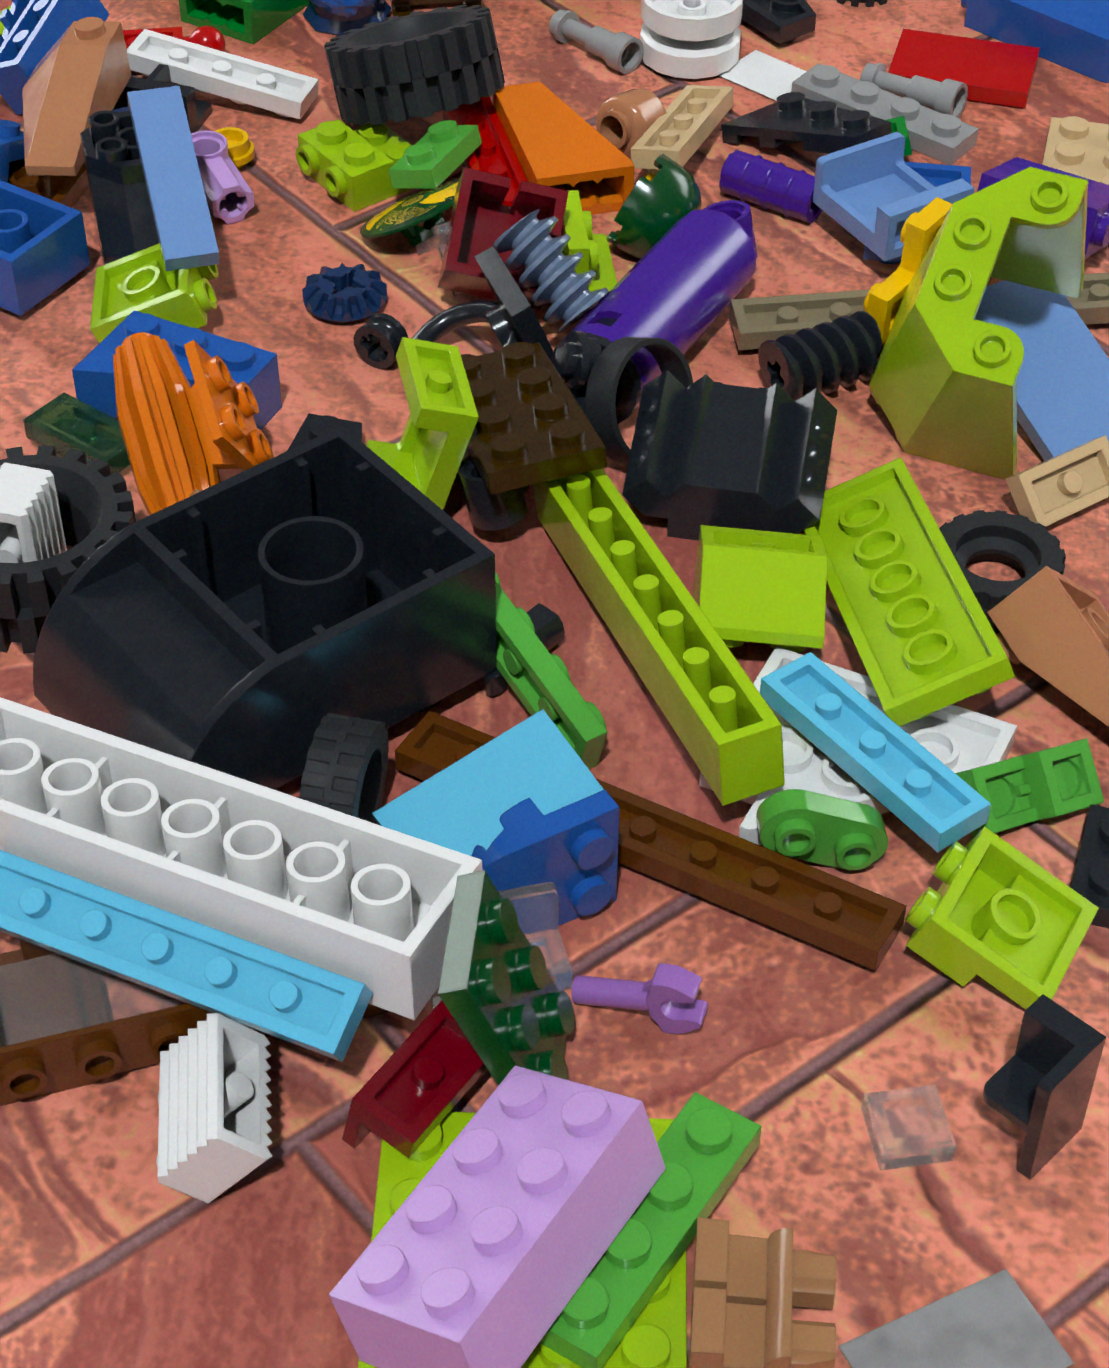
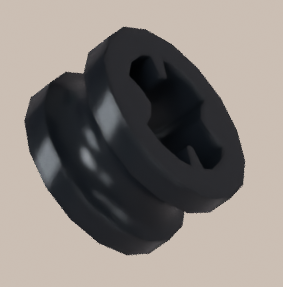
(379, 340)

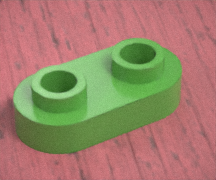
(822, 829)

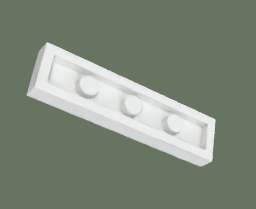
(224, 74)

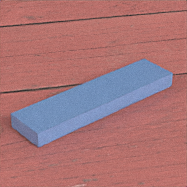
(173, 178)

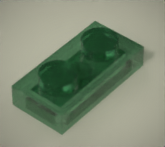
(78, 426)

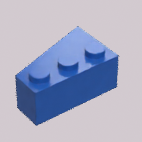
(246, 363)

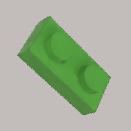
(435, 155)

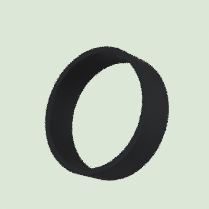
(604, 381)

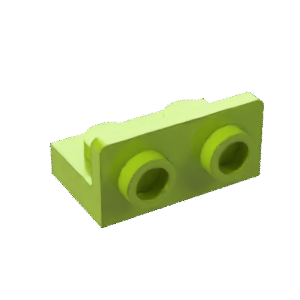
(592, 246)

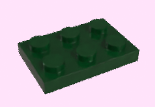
(502, 985)

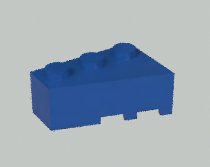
(30, 33)

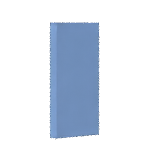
(1063, 367)

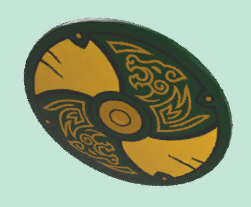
(410, 211)

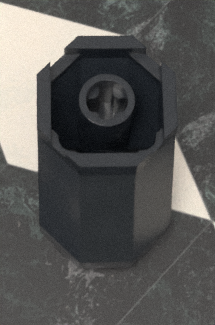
(117, 186)

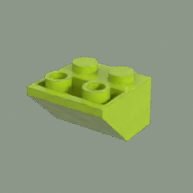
(762, 586)

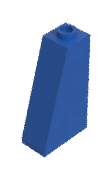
(1064, 30)

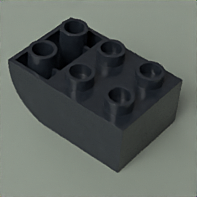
(266, 609)

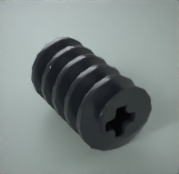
(823, 355)

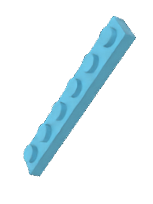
(181, 957)

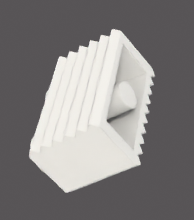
(29, 515)
(213, 1108)

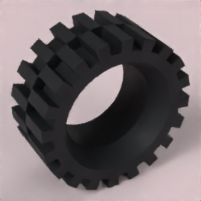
(415, 65)
(91, 511)

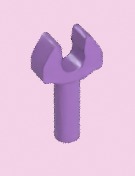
(667, 997)

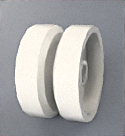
(691, 36)

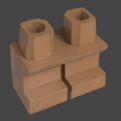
(747, 1297)

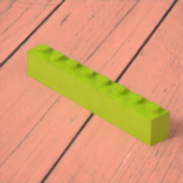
(665, 635)

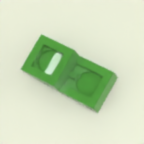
(1036, 785)

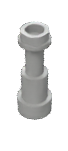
(618, 50)
(943, 96)

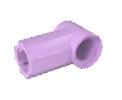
(224, 186)

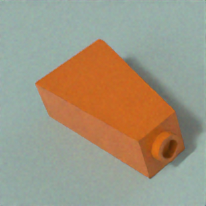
(563, 148)

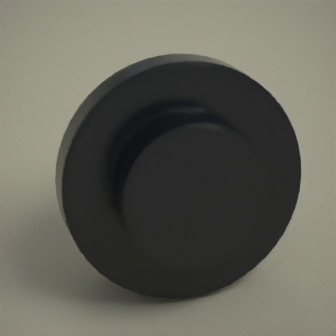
(576, 358)

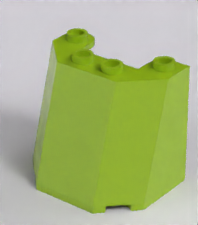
(954, 377)

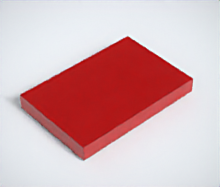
(991, 69)

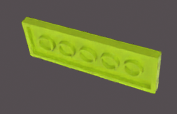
(905, 596)

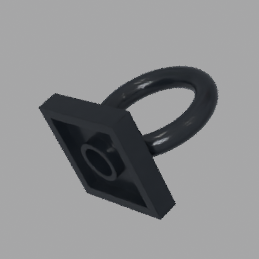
(509, 317)

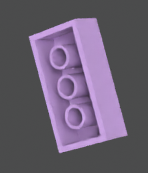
(501, 1228)

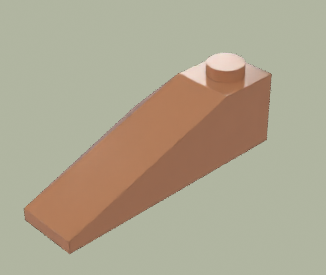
(68, 85)
(1059, 635)

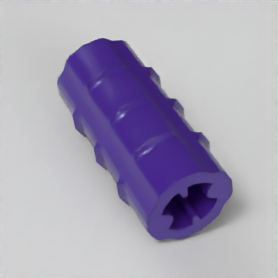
(769, 185)

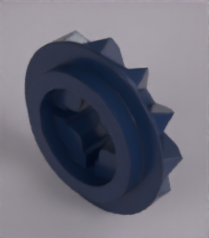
(358, 295)

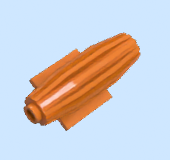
(179, 431)

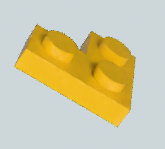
(917, 235)

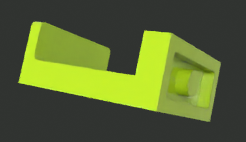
(438, 421)

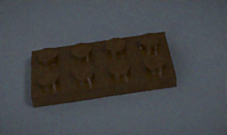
(527, 420)

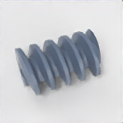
(549, 269)

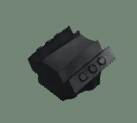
(729, 456)

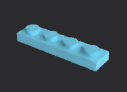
(875, 751)

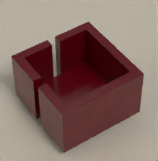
(481, 219)

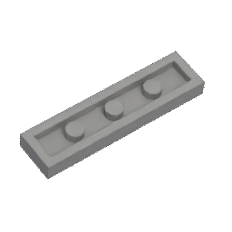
(929, 131)

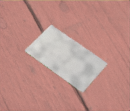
(971, 1328)

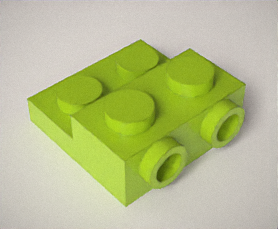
(352, 162)
(145, 286)
(999, 920)

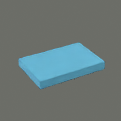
(467, 798)

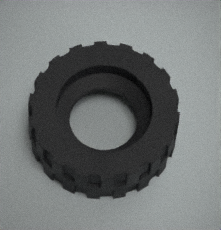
(1003, 540)
(347, 766)

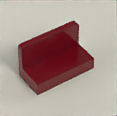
(416, 1085)

